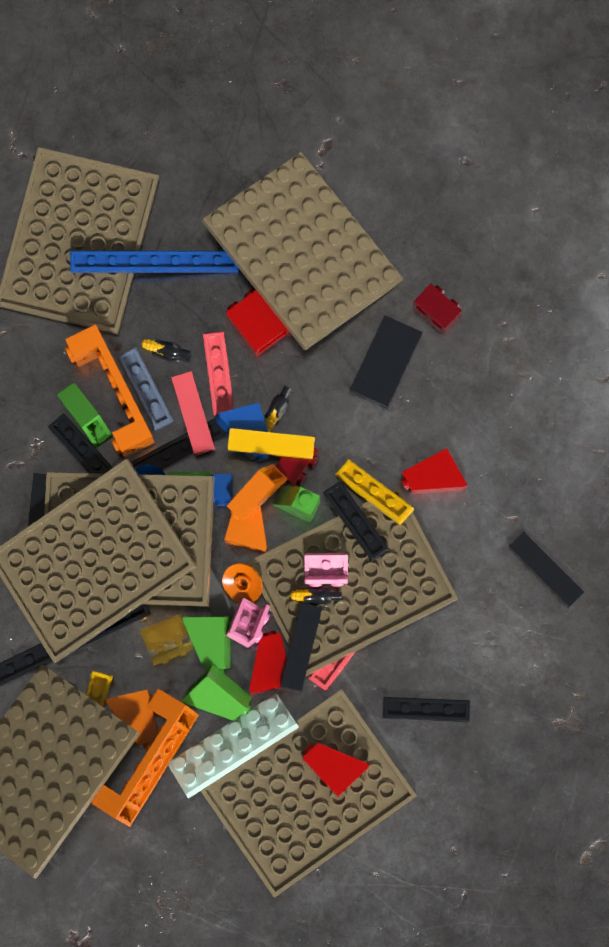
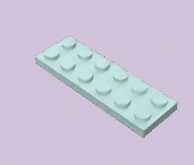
(232, 745)

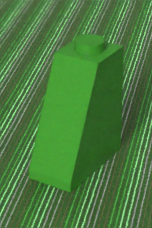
(85, 415)
(298, 502)
(210, 639)
(217, 695)

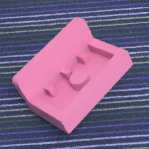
(326, 569)
(248, 622)

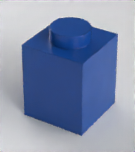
(223, 489)

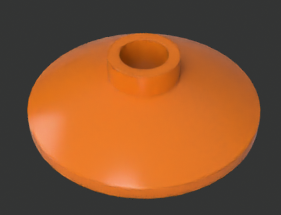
(235, 586)

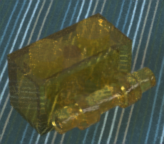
(165, 634)

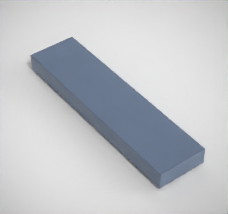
(145, 388)

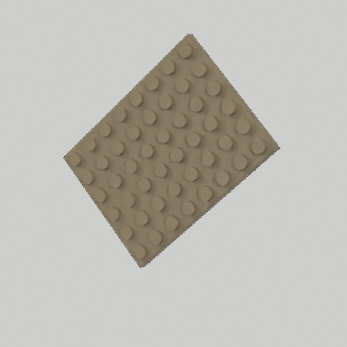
(75, 208)
(302, 250)
(187, 507)
(92, 560)
(378, 595)
(52, 765)
(284, 811)

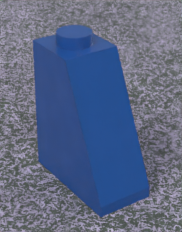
(244, 418)

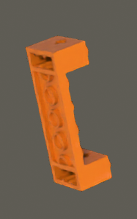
(90, 345)
(158, 756)

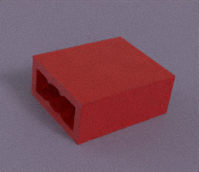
(256, 322)

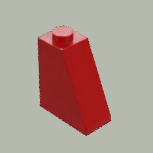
(433, 475)
(268, 664)
(333, 767)

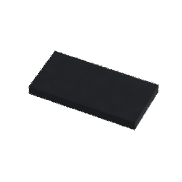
(386, 361)

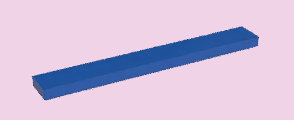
(151, 262)

